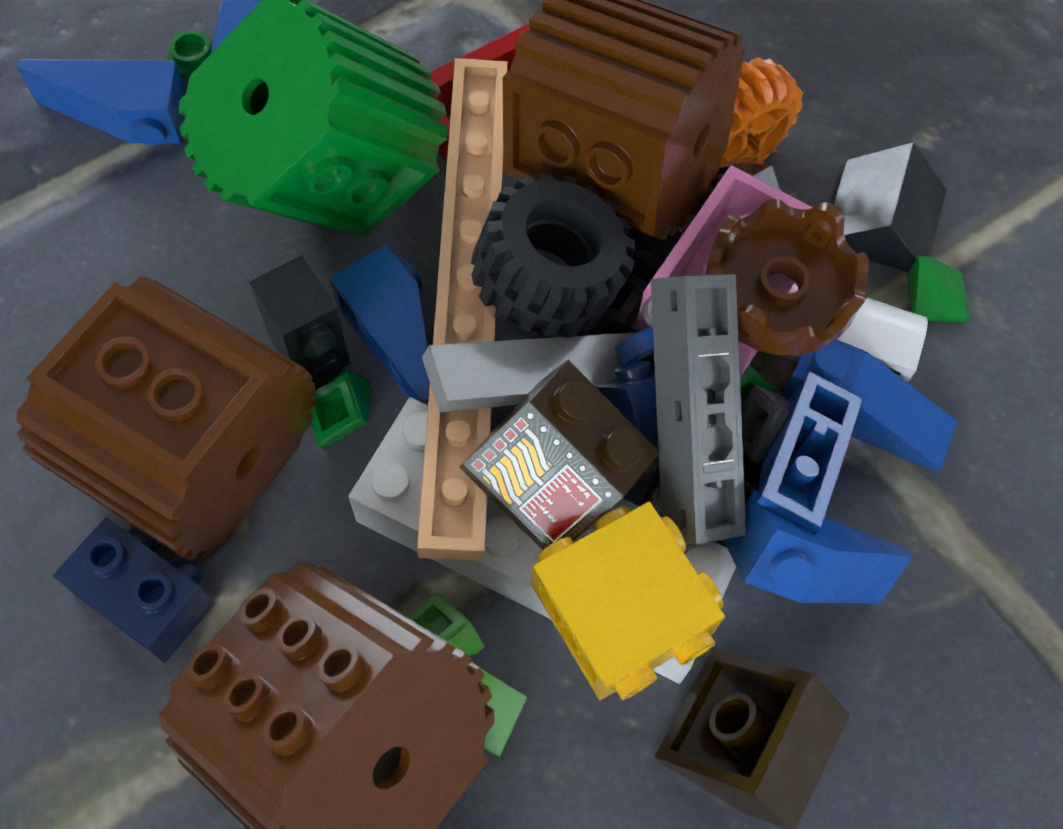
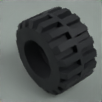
(568, 224)

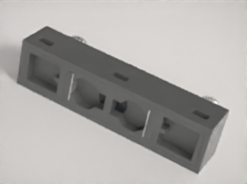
(698, 405)

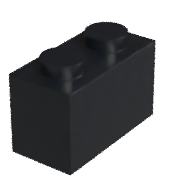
(301, 319)

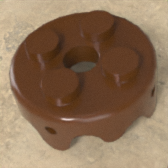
(805, 248)

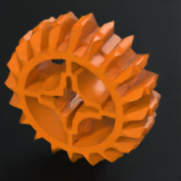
(762, 112)

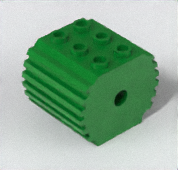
(312, 119)

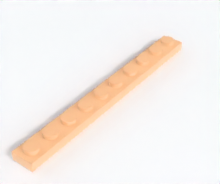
(451, 503)

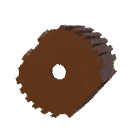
(622, 105)
(165, 415)
(329, 711)

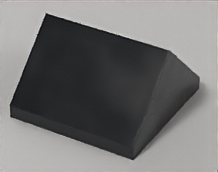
(890, 205)

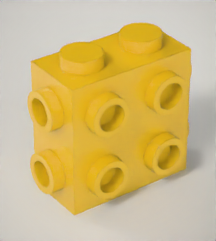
(627, 599)

